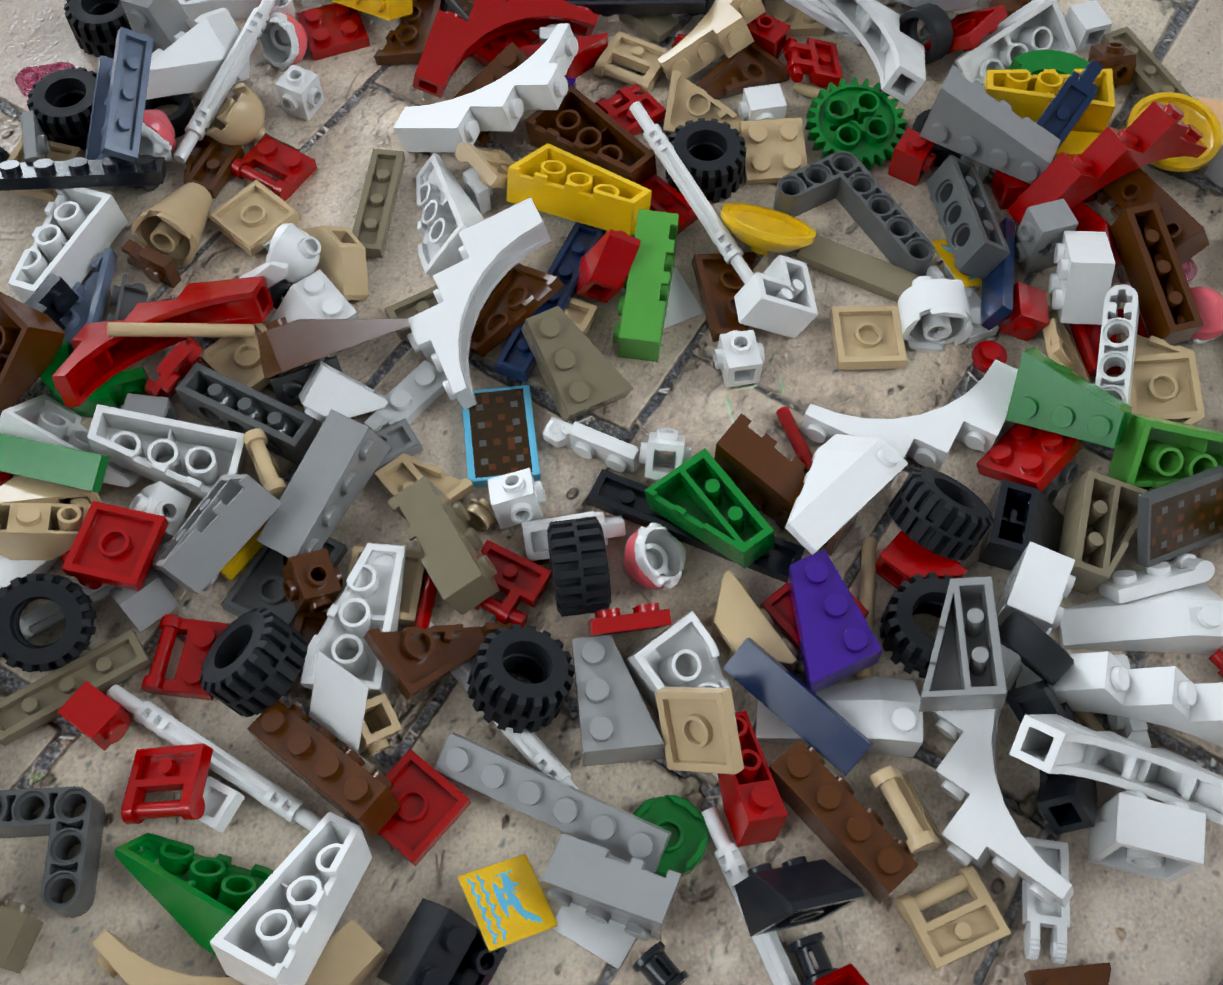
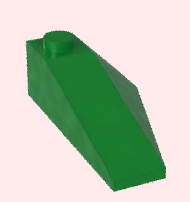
(192, 888)

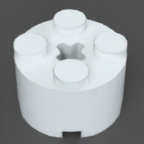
(934, 314)

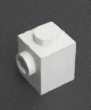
(1087, 24)
(762, 103)

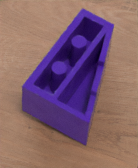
(829, 624)

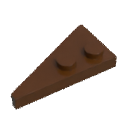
(745, 69)
(424, 656)

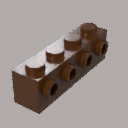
(1139, 189)
(1156, 274)
(325, 768)
(841, 821)

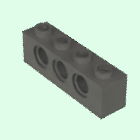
(967, 218)
(243, 408)

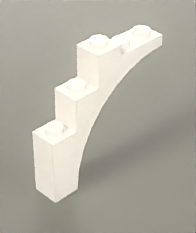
(895, 55)
(496, 107)
(487, 255)
(929, 436)
(1153, 695)
(1072, 749)
(983, 822)

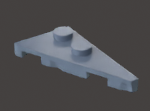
(91, 295)

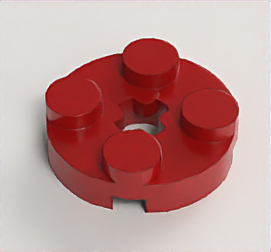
(173, 368)

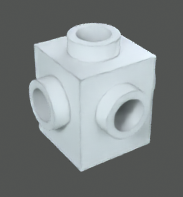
(300, 92)
(739, 358)
(664, 440)
(516, 498)
(163, 501)

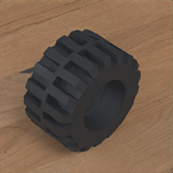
(96, 24)
(64, 105)
(711, 155)
(940, 514)
(579, 566)
(78, 622)
(898, 627)
(253, 662)
(512, 701)

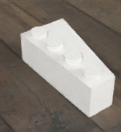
(70, 239)
(296, 909)

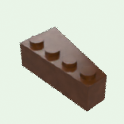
(593, 136)
(766, 475)

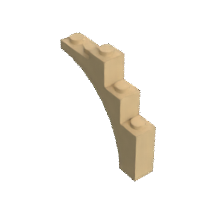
(718, 33)
(346, 960)

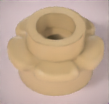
(481, 514)

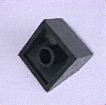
(793, 894)

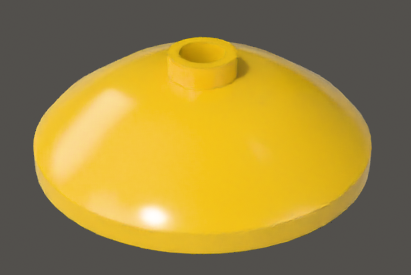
(1195, 114)
(766, 228)

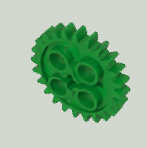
(855, 122)

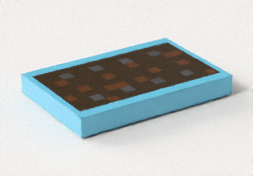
(500, 434)

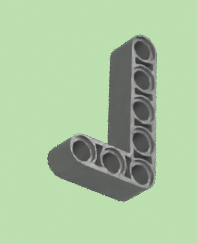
(864, 199)
(63, 834)

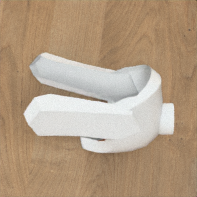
(290, 256)

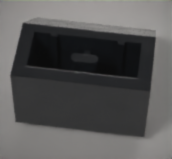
(1019, 517)
(440, 950)

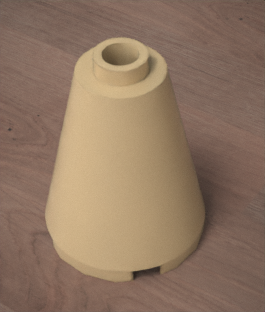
(175, 223)

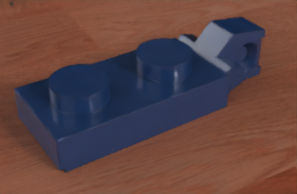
(1070, 102)

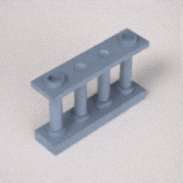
(120, 98)

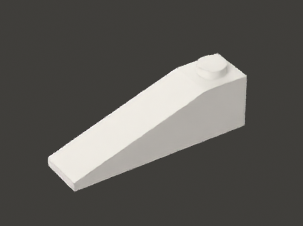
(1030, 28)
(194, 57)
(444, 214)
(53, 423)
(840, 484)
(365, 604)
(1167, 622)
(677, 658)
(876, 706)

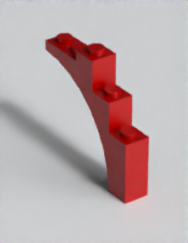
(455, 39)
(1115, 152)
(101, 357)

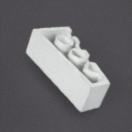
(167, 449)

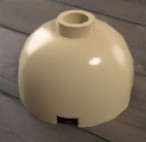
(239, 118)

